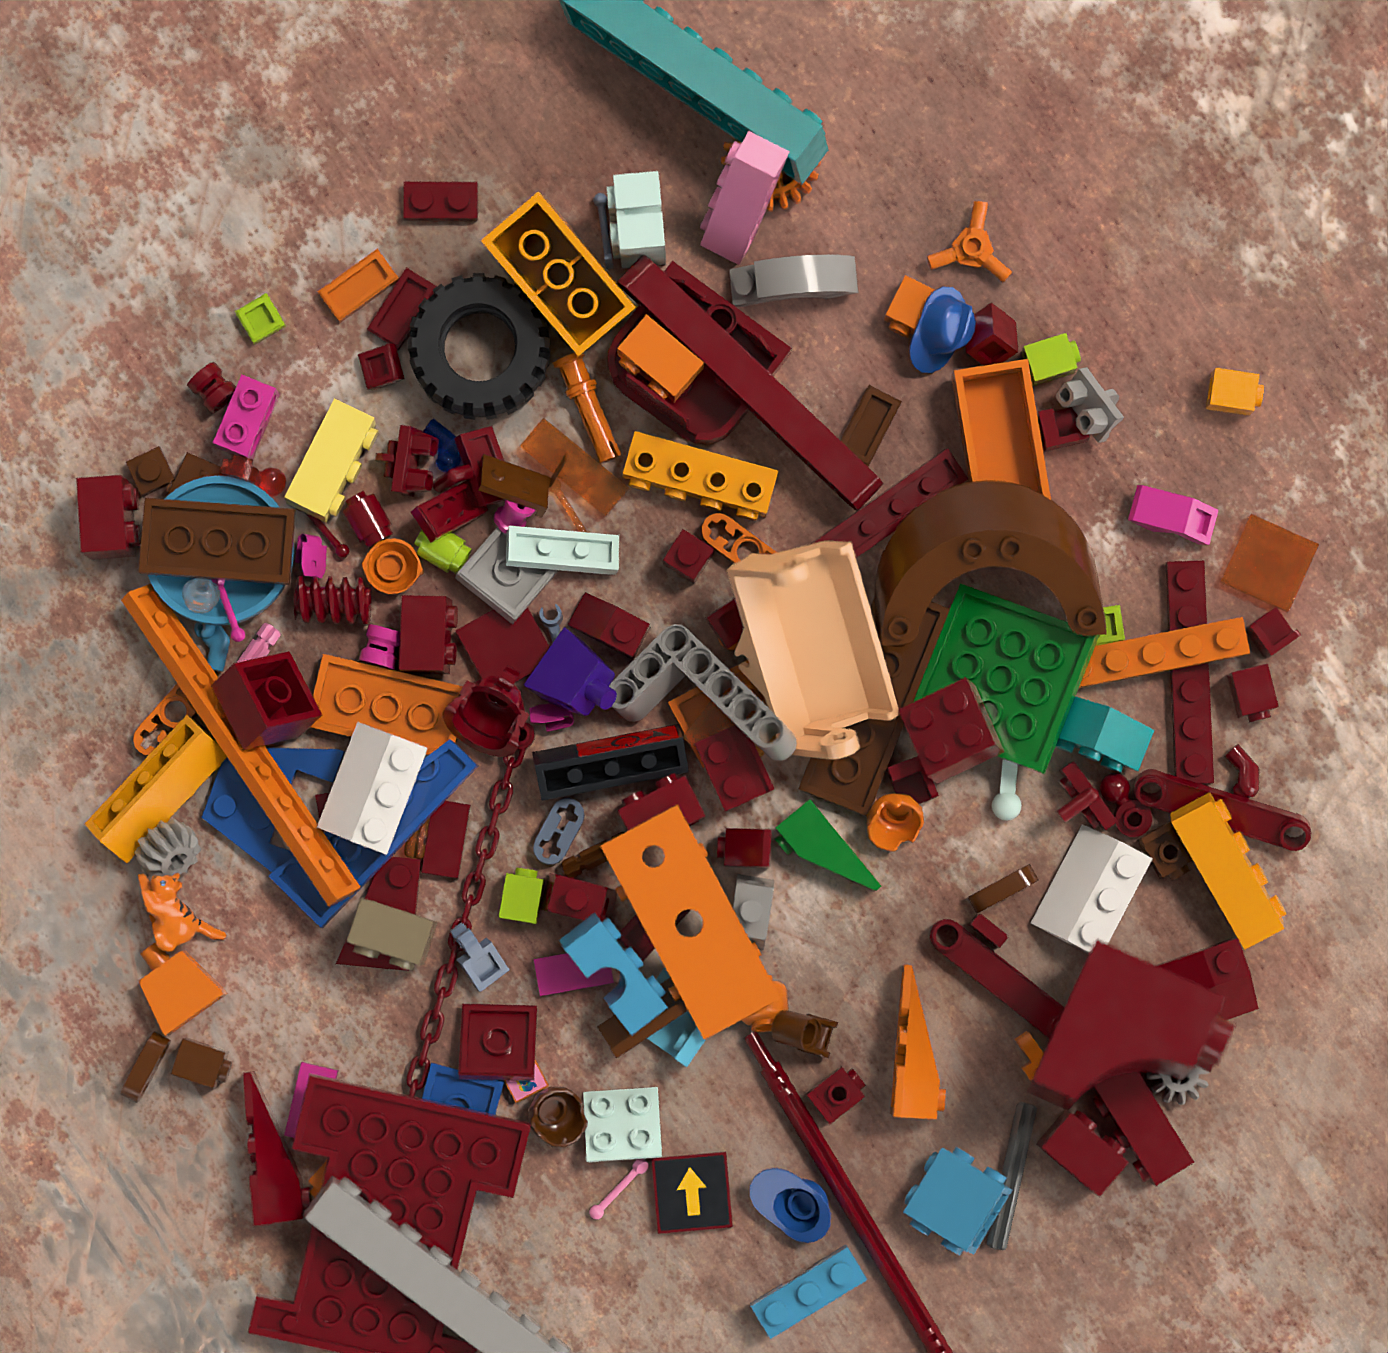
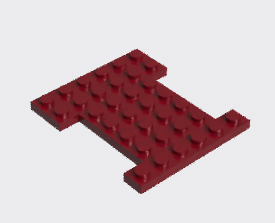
(422, 1167)

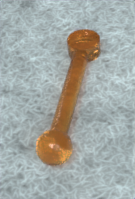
(556, 488)

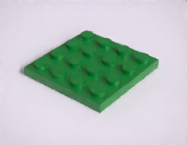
(1021, 665)

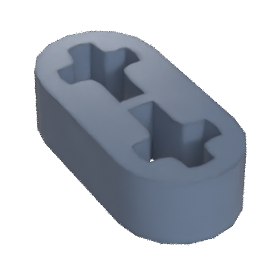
(550, 827)

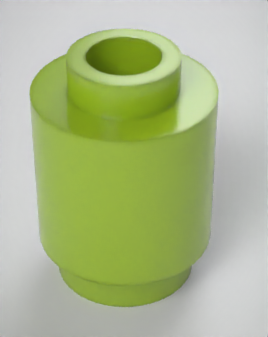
(445, 553)

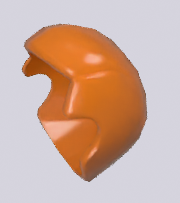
(894, 821)

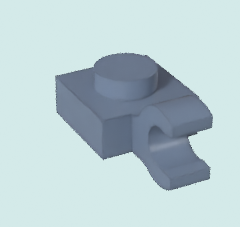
(481, 960)

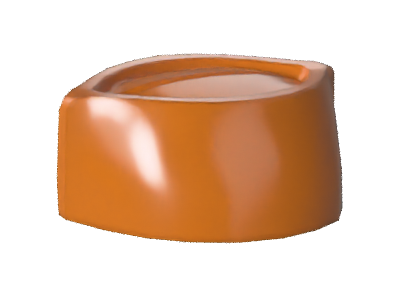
(392, 566)

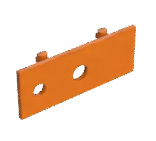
(718, 967)

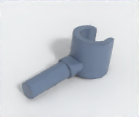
(552, 625)

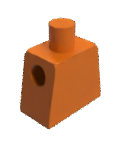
(177, 988)

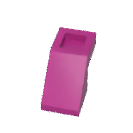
(1173, 513)

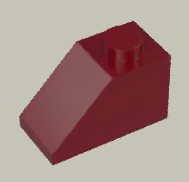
(609, 625)
(745, 848)

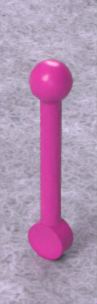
(237, 633)

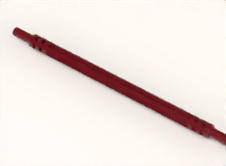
(848, 1198)

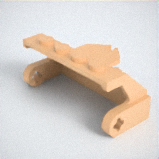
(812, 644)

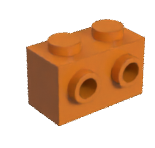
(659, 359)

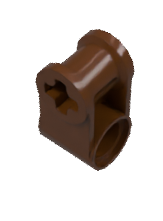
(803, 1032)

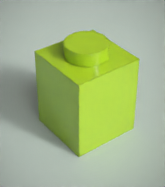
(1051, 358)
(522, 896)

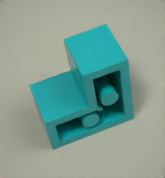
(1105, 734)

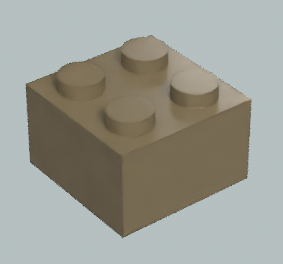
(391, 932)

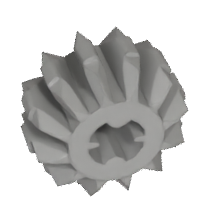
(167, 849)
(1180, 1087)

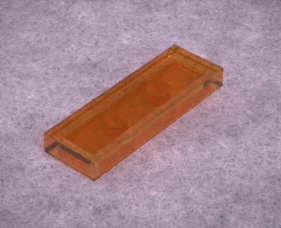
(580, 471)

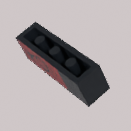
(610, 762)

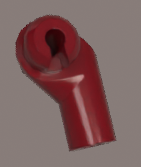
(1247, 772)

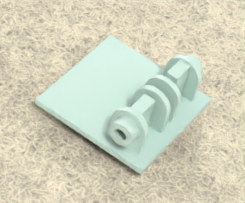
(622, 1124)

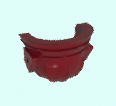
(488, 714)

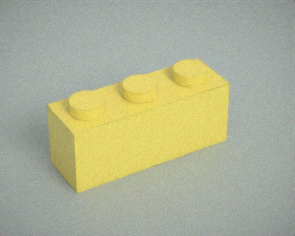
(332, 461)

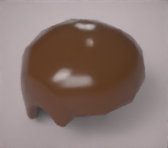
(557, 1116)

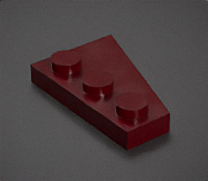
(395, 886)

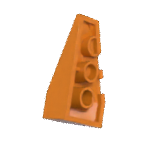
(915, 1071)

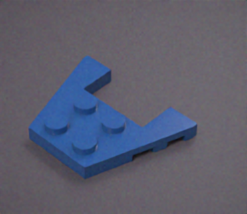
(239, 815)

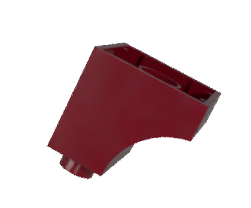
(1129, 1021)

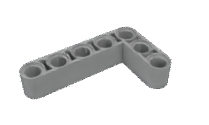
(713, 682)

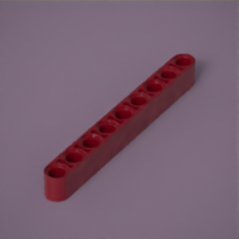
(750, 383)

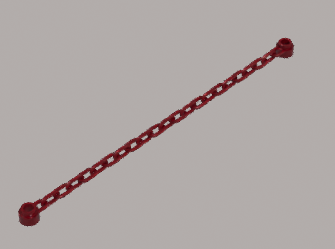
(469, 902)

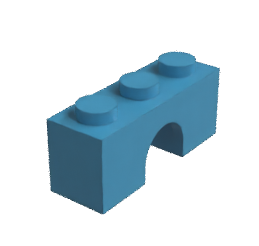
(595, 946)
(808, 1292)

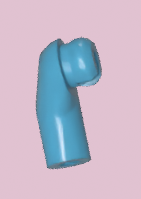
(217, 642)

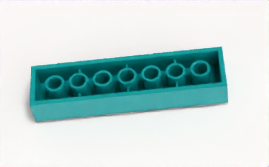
(701, 77)

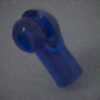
(447, 449)

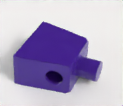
(572, 676)

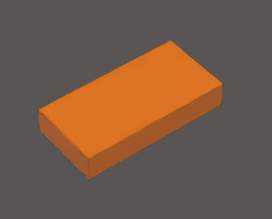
(358, 285)

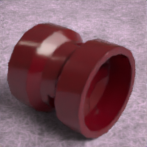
(212, 387)

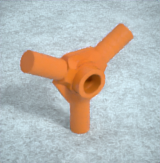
(972, 247)

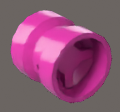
(382, 638)

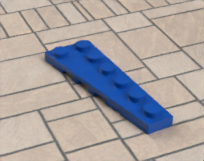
(436, 781)

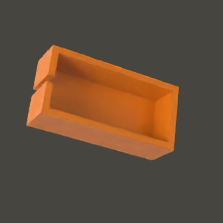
(1000, 425)

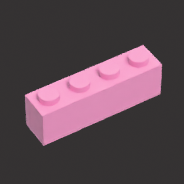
(743, 196)

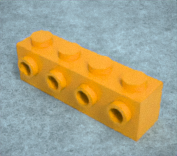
(699, 474)
(156, 788)
(1227, 870)

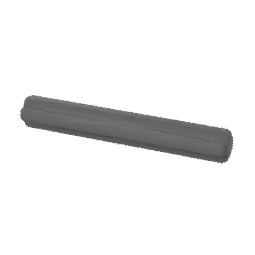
(1013, 1170)

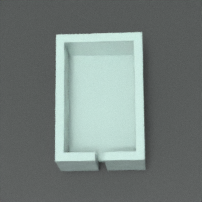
(636, 208)

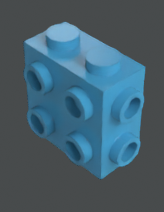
(956, 1200)

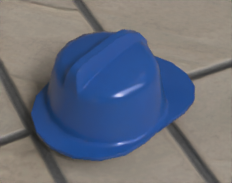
(942, 329)
(792, 1204)

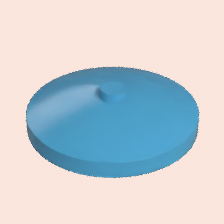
(246, 598)

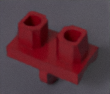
(403, 461)

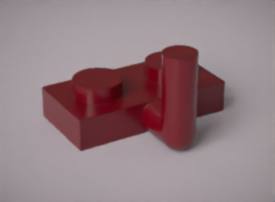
(471, 449)
(1086, 801)

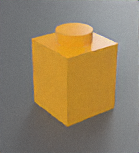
(1234, 391)

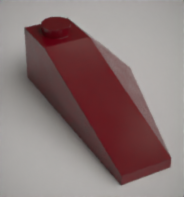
(1221, 970)
(276, 1183)

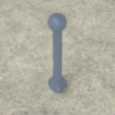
(600, 201)

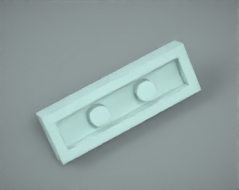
(562, 550)

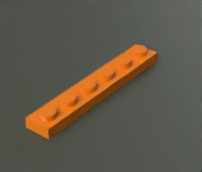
(1166, 651)

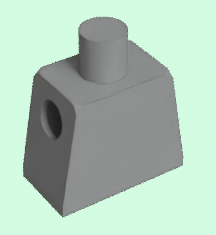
(753, 906)

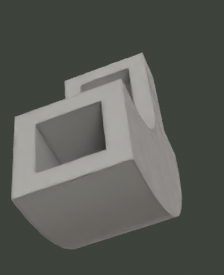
(794, 278)

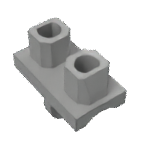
(1092, 404)

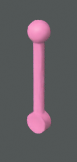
(639, 1167)

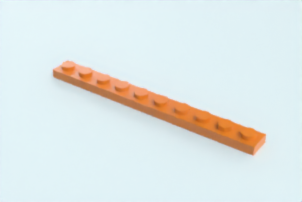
(254, 764)

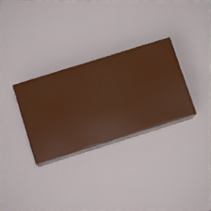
(870, 423)

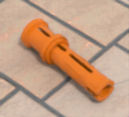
(581, 390)

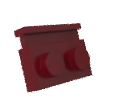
(734, 767)

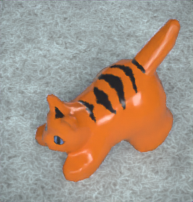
(171, 918)

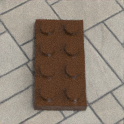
(217, 541)

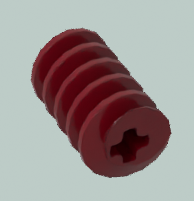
(332, 600)

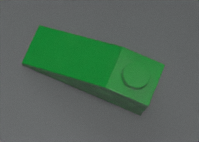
(817, 842)

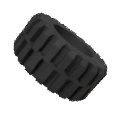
(471, 297)

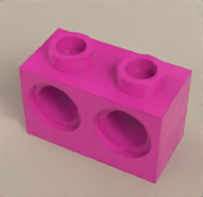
(246, 417)

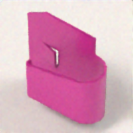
(310, 550)
(553, 713)

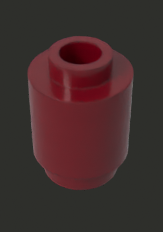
(367, 519)

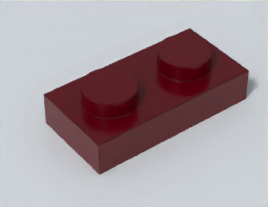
(440, 201)

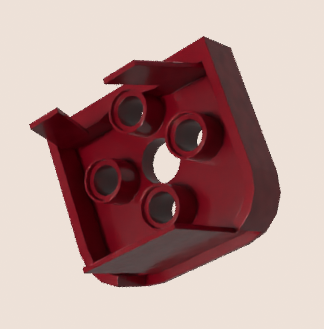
(706, 408)

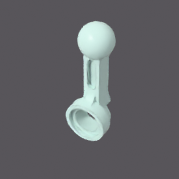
(1007, 804)

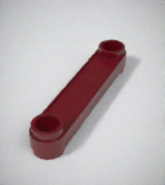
(1248, 816)
(1000, 978)

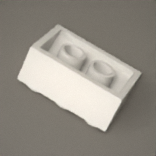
(372, 788)
(1091, 889)

